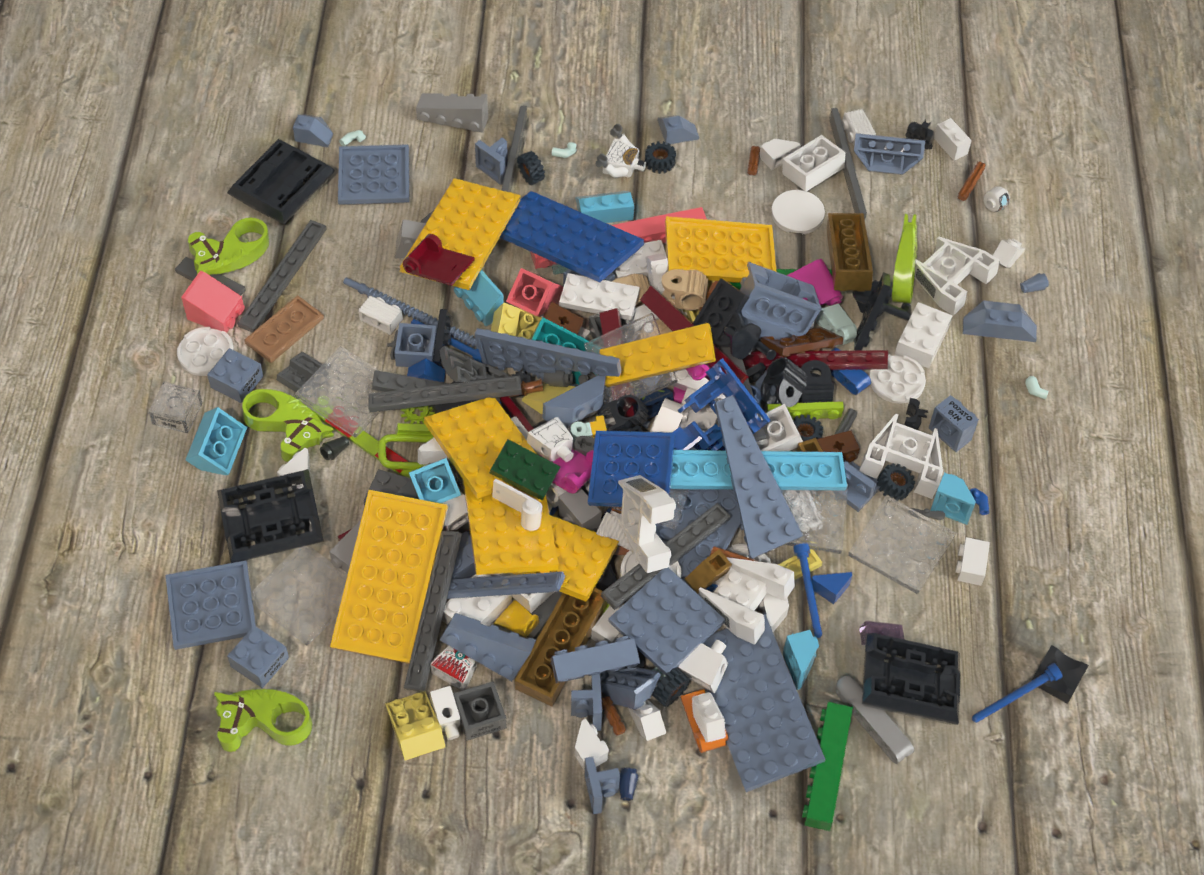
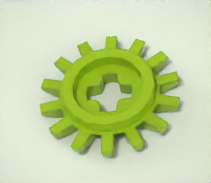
(413, 417)

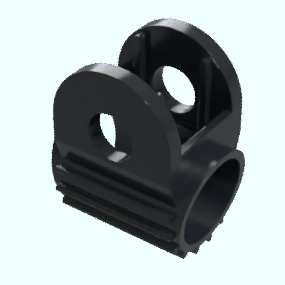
(783, 375)
(819, 387)
(619, 409)

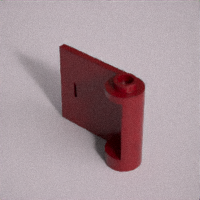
(436, 263)

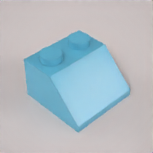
(435, 482)
(954, 499)
(799, 655)

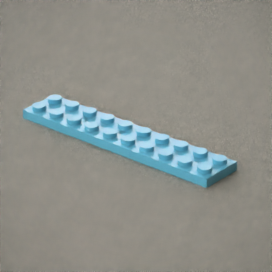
(790, 469)

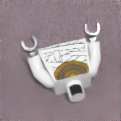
(621, 157)

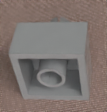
(575, 509)

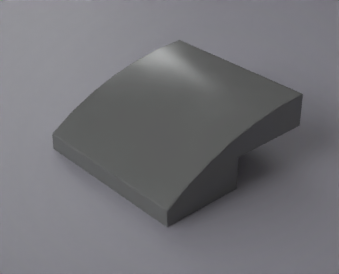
(298, 371)

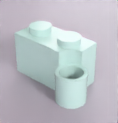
(837, 321)

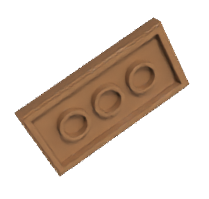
(284, 329)

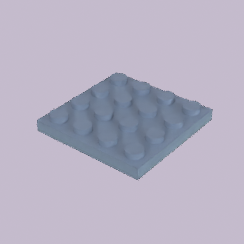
(373, 174)
(210, 604)
(666, 620)

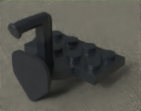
(873, 305)
(724, 316)

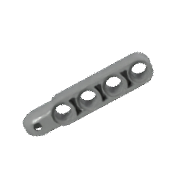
(874, 721)

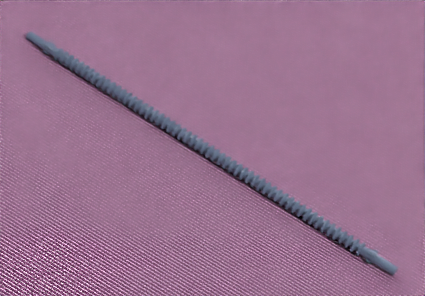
(429, 320)

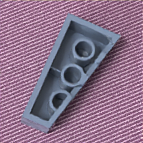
(488, 645)
(594, 659)

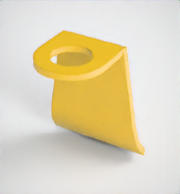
(517, 619)

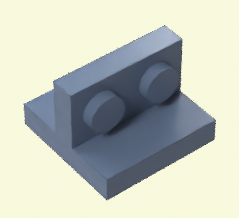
(492, 159)
(860, 486)
(588, 702)
(600, 784)

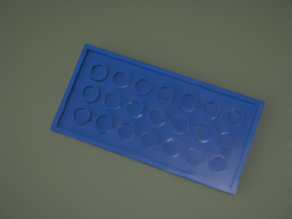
(569, 237)

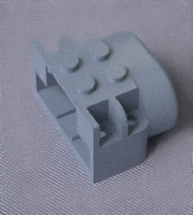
(778, 303)

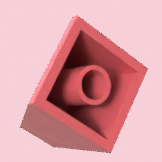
(534, 292)
(212, 303)

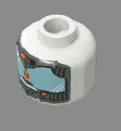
(996, 199)

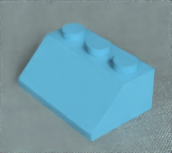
(607, 206)
(482, 298)
(216, 442)

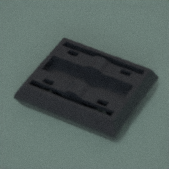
(280, 177)
(270, 517)
(908, 683)

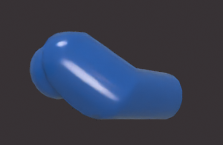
(981, 500)

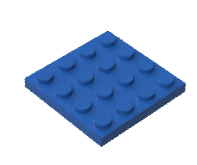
(627, 455)

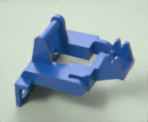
(706, 395)

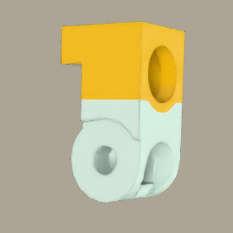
(588, 429)

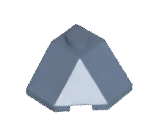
(677, 129)
(312, 130)

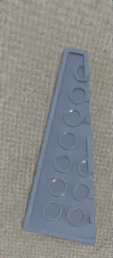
(518, 352)
(761, 504)

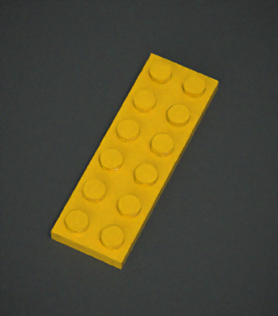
(662, 354)

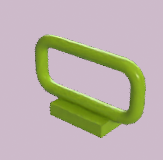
(403, 433)

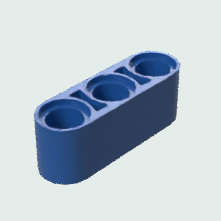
(853, 380)

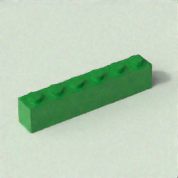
(827, 775)

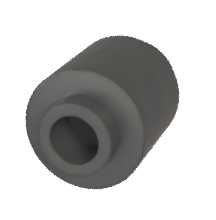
(558, 379)

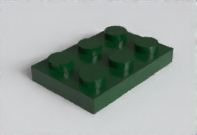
(524, 469)

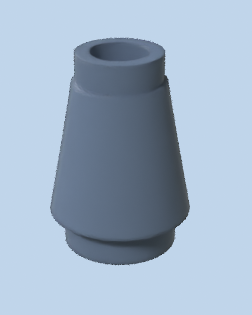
(1035, 283)

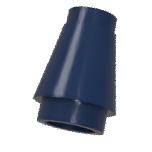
(628, 783)

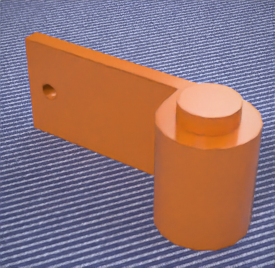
(699, 738)

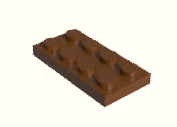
(812, 340)

